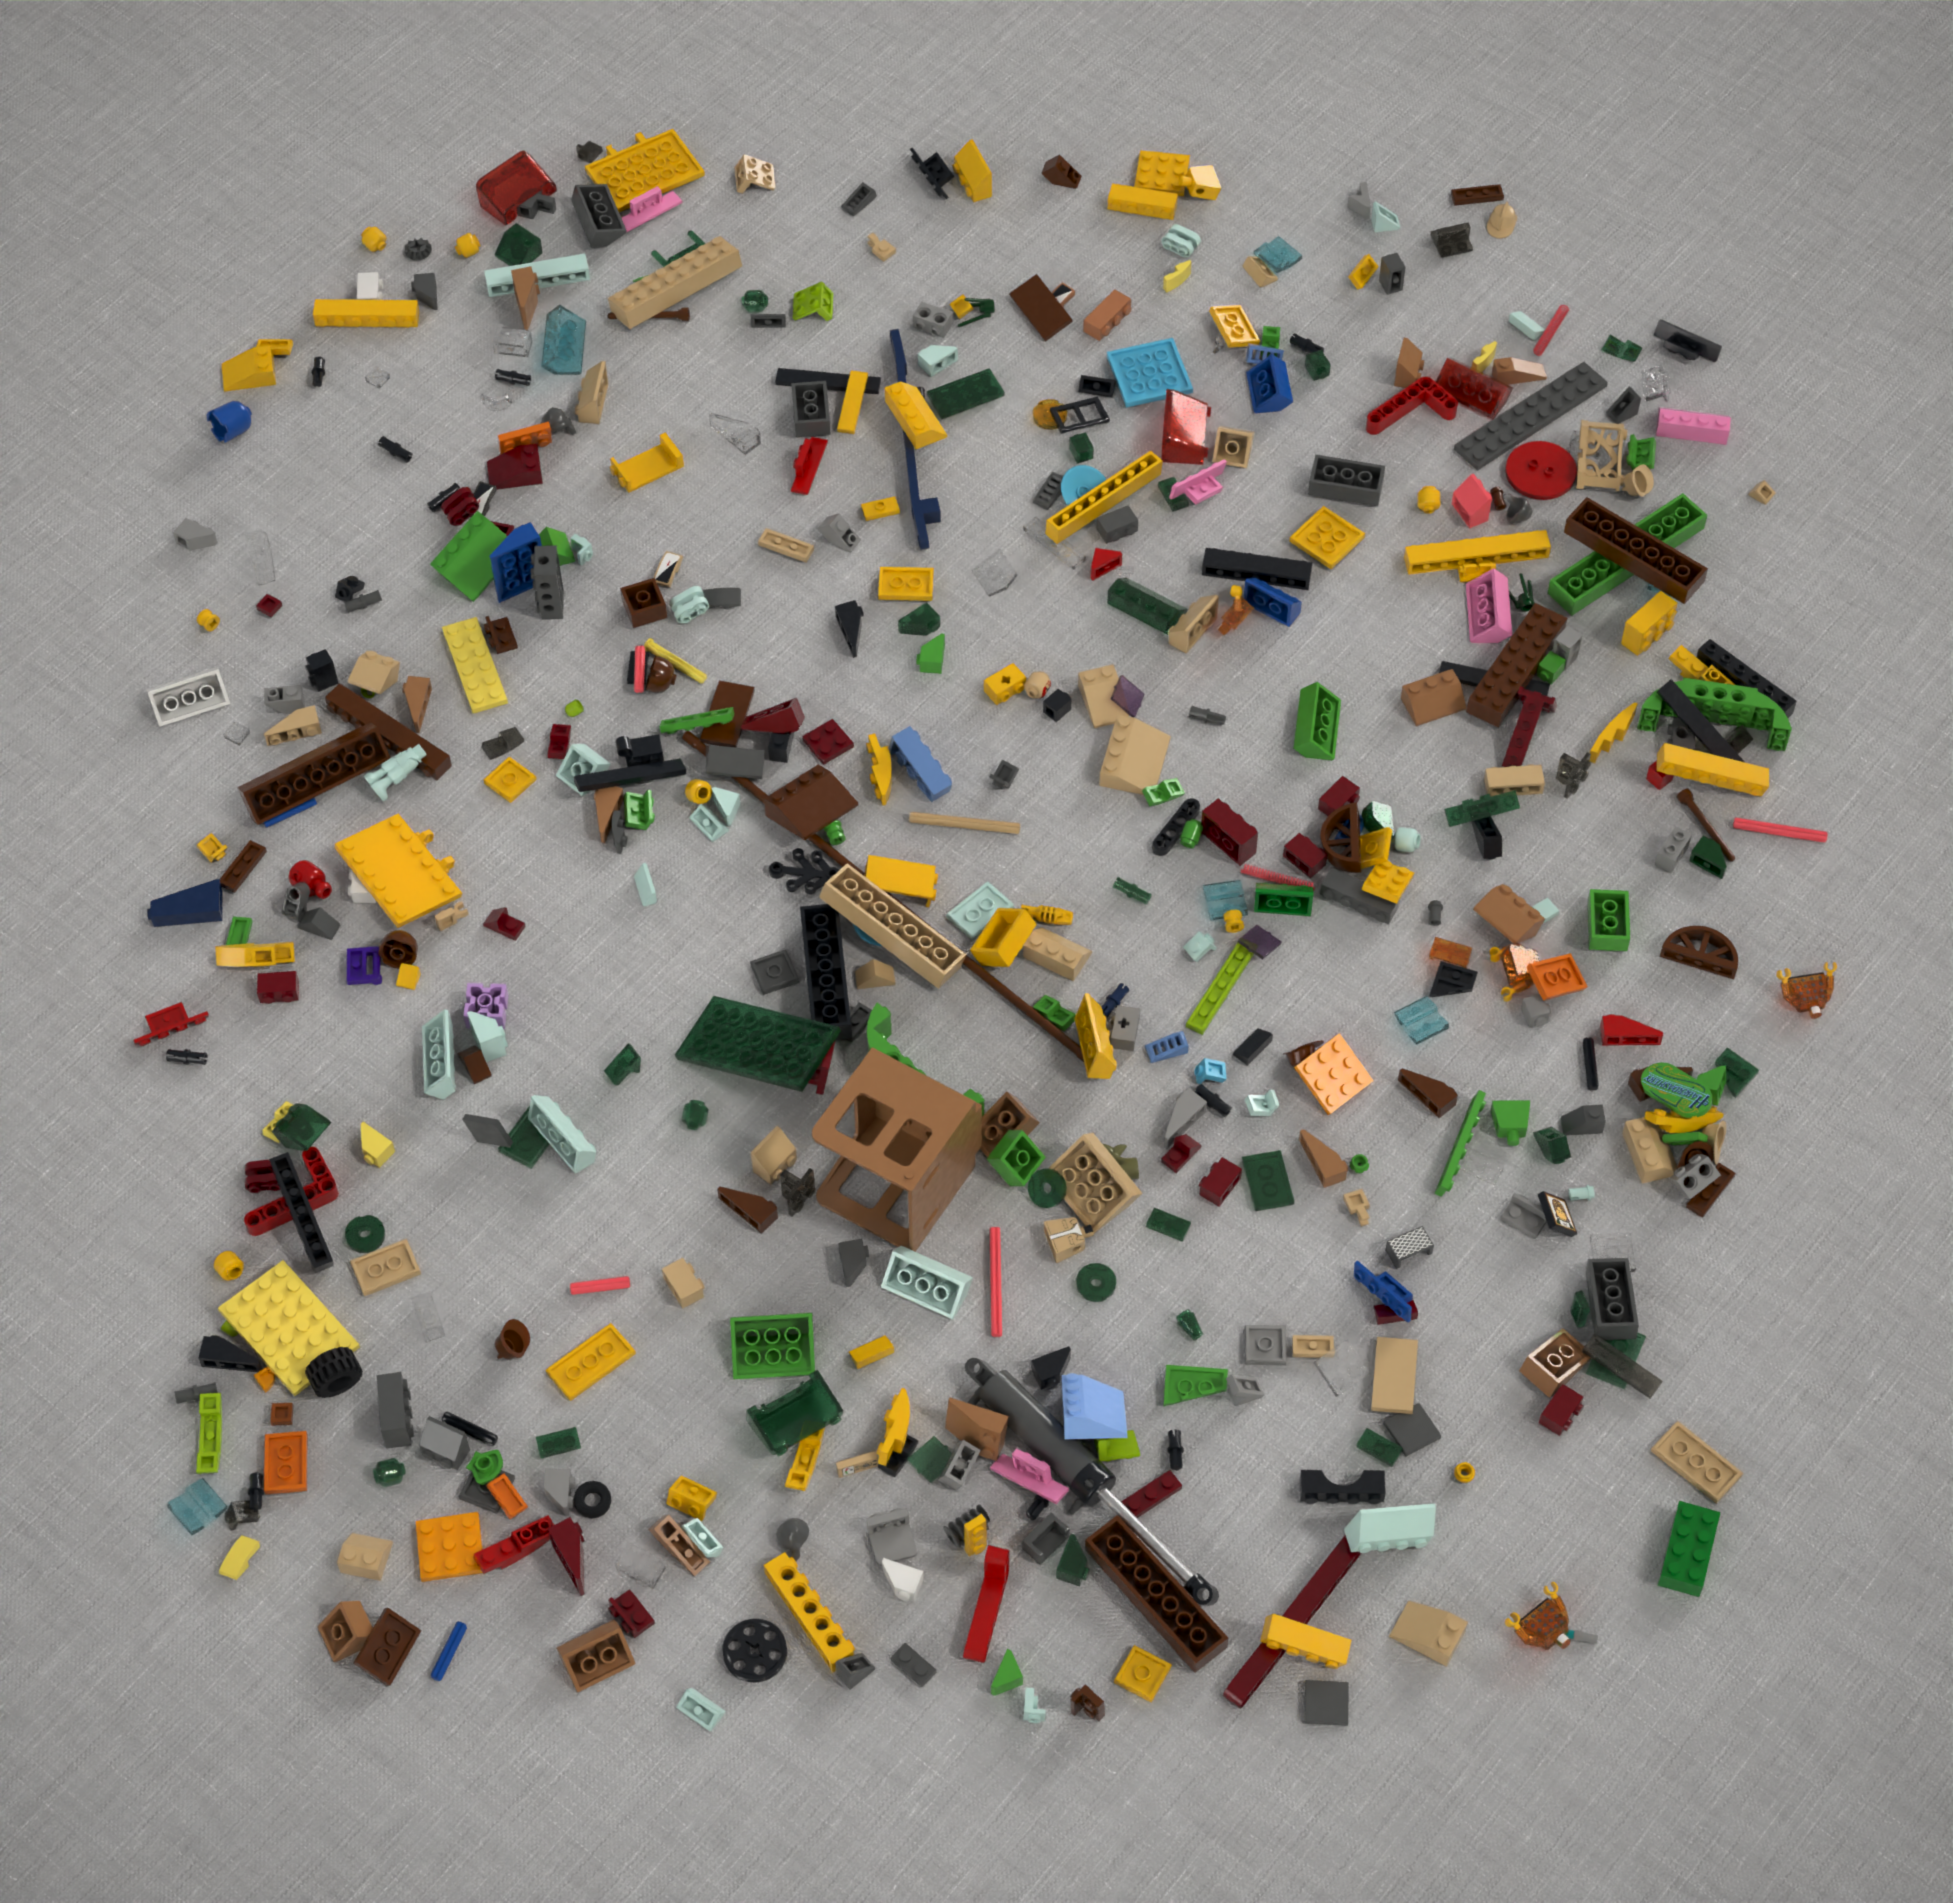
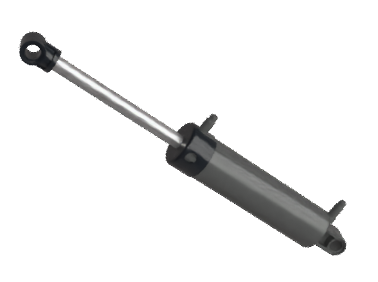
(1071, 1462)

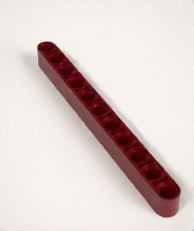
(1300, 1610)

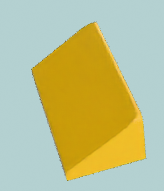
(871, 1352)

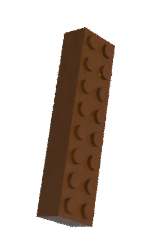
(1635, 550)
(1515, 665)
(314, 773)
(1156, 1593)

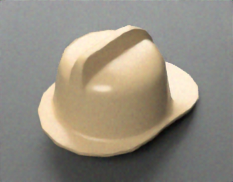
(1502, 221)
(1639, 481)
(1716, 1136)

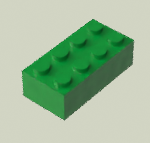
(1689, 1549)

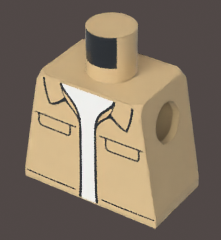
(1066, 1237)

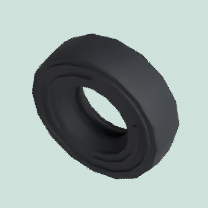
(592, 1511)

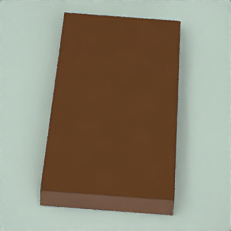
(1041, 307)
(727, 696)

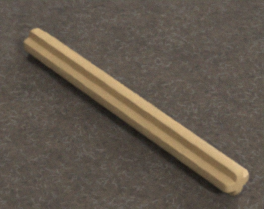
(964, 822)

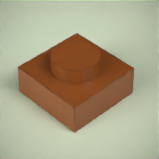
(282, 1414)

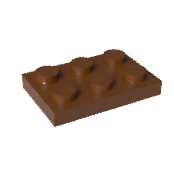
(387, 1646)

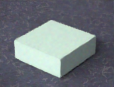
(1546, 909)

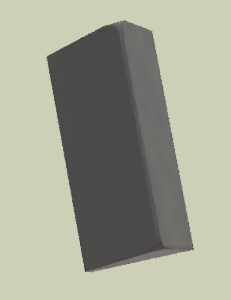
(768, 320)

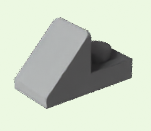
(1360, 202)
(1243, 1389)

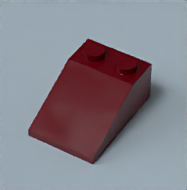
(516, 468)
(776, 719)
(567, 1542)

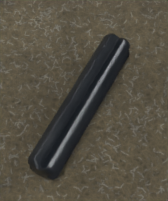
(1590, 1063)
(470, 1428)

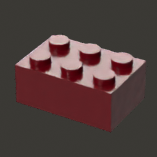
(1229, 831)

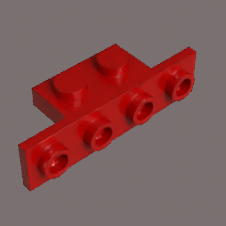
(807, 464)
(168, 1020)

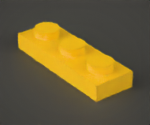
(975, 1535)

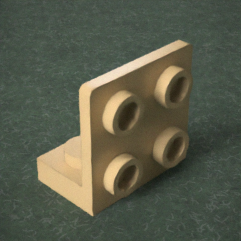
(753, 171)

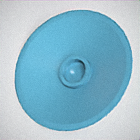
(1079, 481)

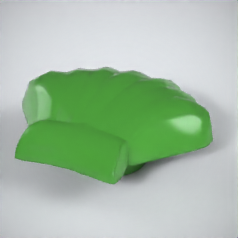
(486, 1466)

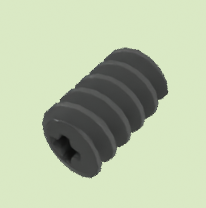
(955, 1530)

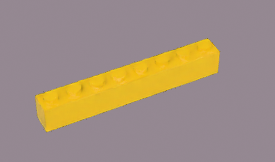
(1103, 497)
(1476, 551)

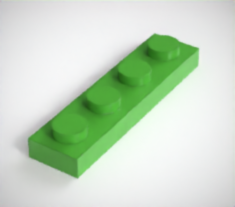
(703, 719)

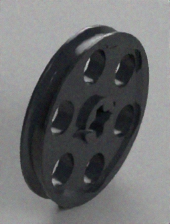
(754, 1659)

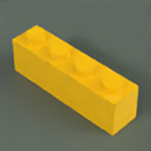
(1142, 201)
(1305, 1641)

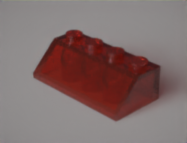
(1473, 388)

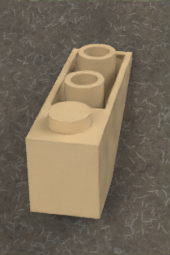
(297, 725)

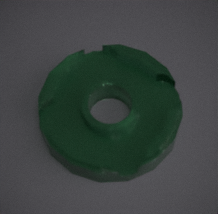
(1037, 1192)
(368, 1243)
(1099, 1272)

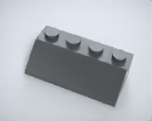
(598, 214)

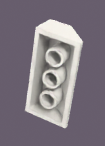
(188, 696)

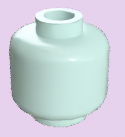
(1406, 839)

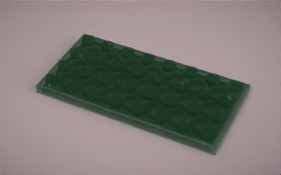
(758, 1043)

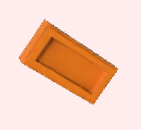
(507, 1496)

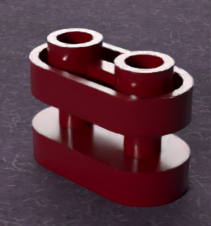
(460, 506)
(260, 1177)

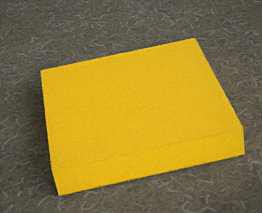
(510, 779)
(1375, 847)
(1142, 1673)

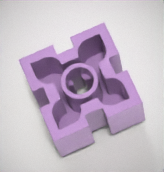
(487, 1002)

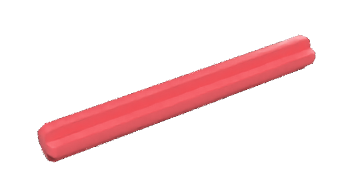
(1781, 830)

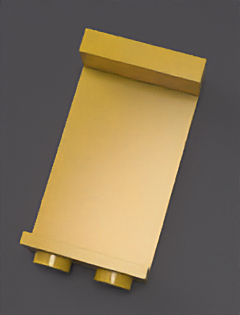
(648, 465)
(902, 877)

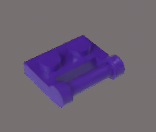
(358, 966)

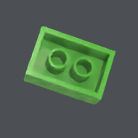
(1608, 920)

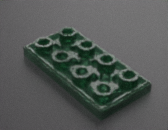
(965, 393)

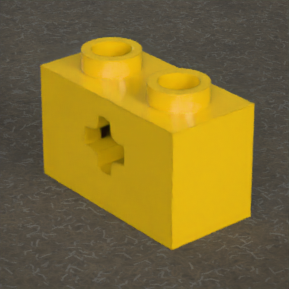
(1004, 684)

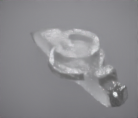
(1220, 343)

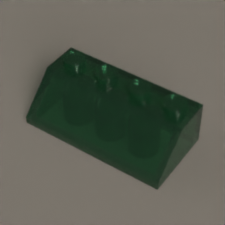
(1144, 604)

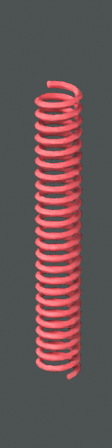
(1558, 312)
(1274, 880)

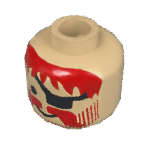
(1037, 685)

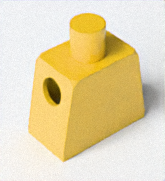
(1201, 182)

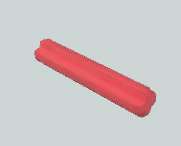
(639, 669)
(600, 1285)

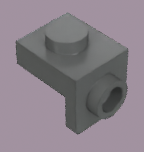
(1004, 774)

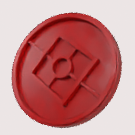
(1541, 470)

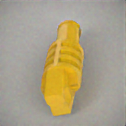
(1050, 914)

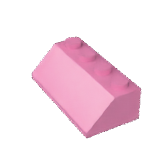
(1693, 425)
(1489, 608)

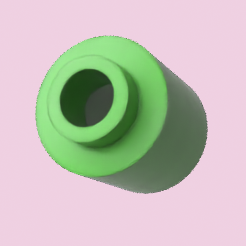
(1191, 833)

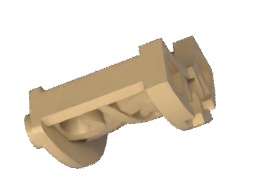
(1589, 478)

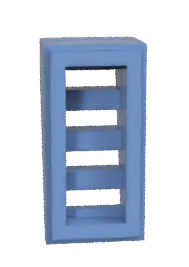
(1256, 360)
(1166, 1041)

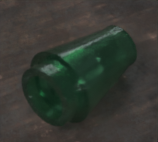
(1189, 1323)

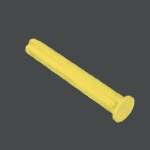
(677, 662)

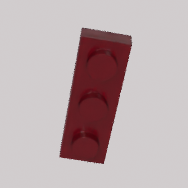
(1153, 1494)

